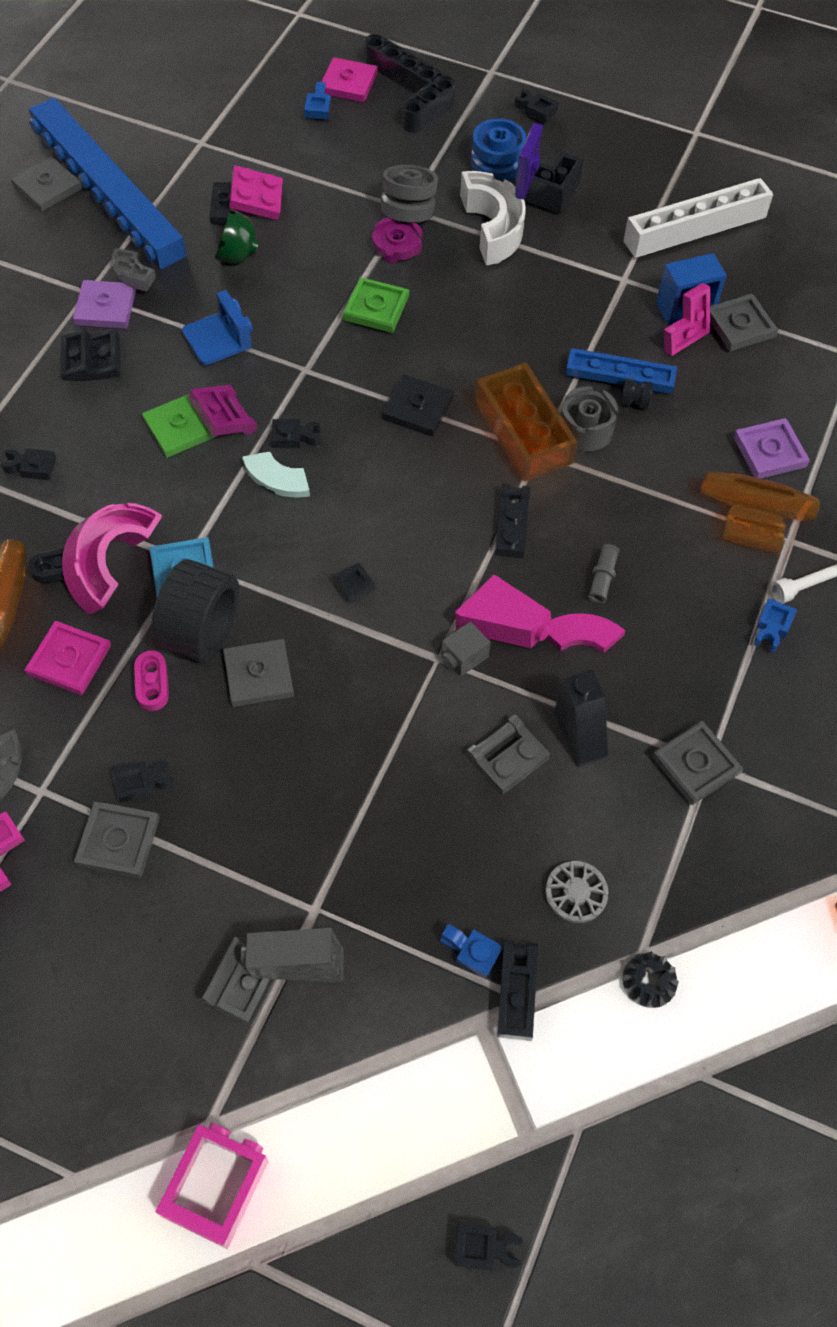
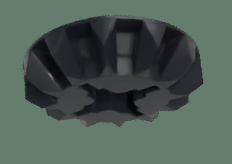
(646, 994)

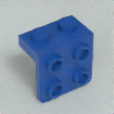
(221, 333)

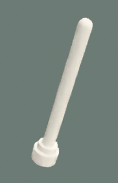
(785, 589)

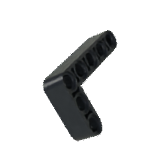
(431, 87)

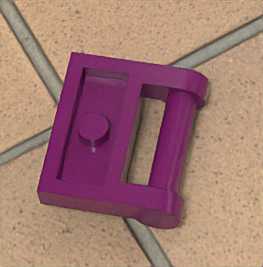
(217, 416)

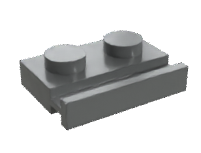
(234, 988)

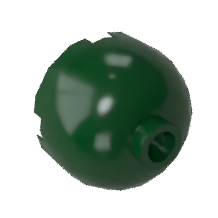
(237, 239)

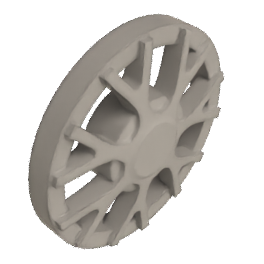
(576, 891)

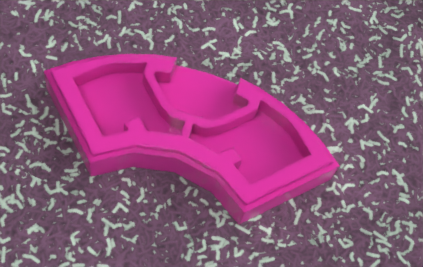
(584, 630)

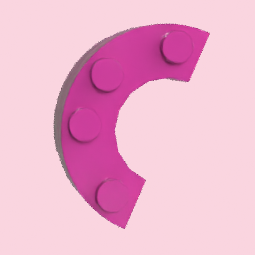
(87, 545)

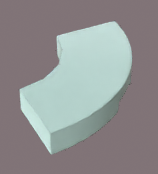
(276, 477)

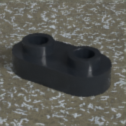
(47, 560)

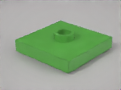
(376, 305)
(176, 426)

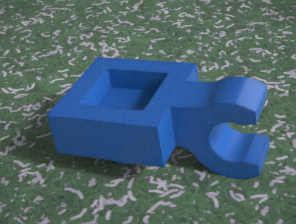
(318, 104)
(476, 952)

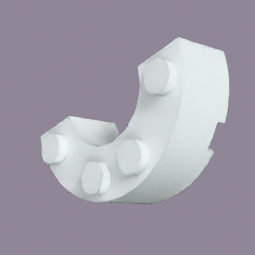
(497, 201)

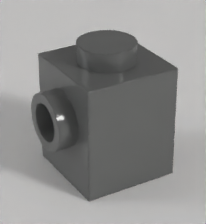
(464, 649)

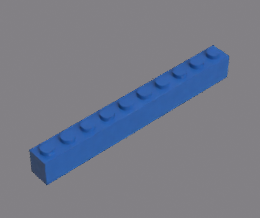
(107, 183)

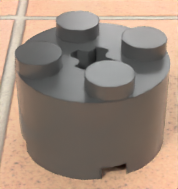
(590, 417)

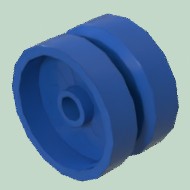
(497, 148)

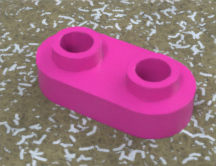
(151, 682)

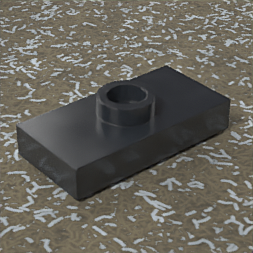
(220, 202)

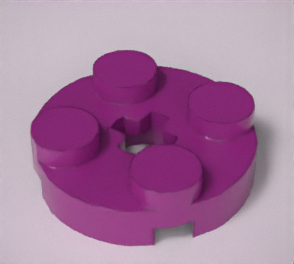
(395, 250)

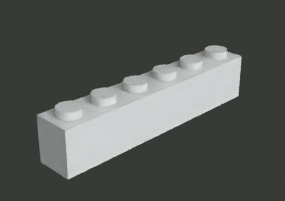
(697, 217)

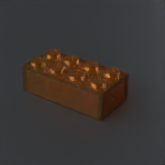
(525, 421)

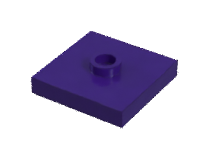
(528, 161)

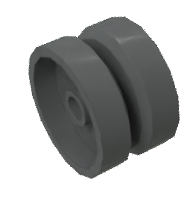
(409, 193)

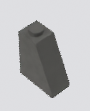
(295, 955)

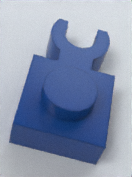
(774, 623)

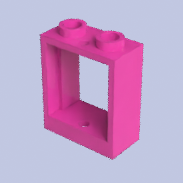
(200, 1225)

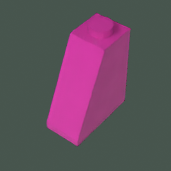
(505, 614)

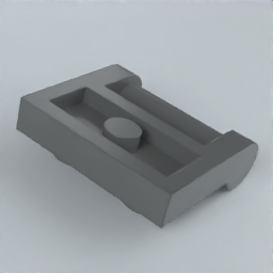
(514, 762)

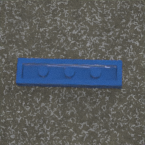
(616, 368)

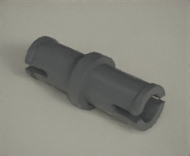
(603, 574)

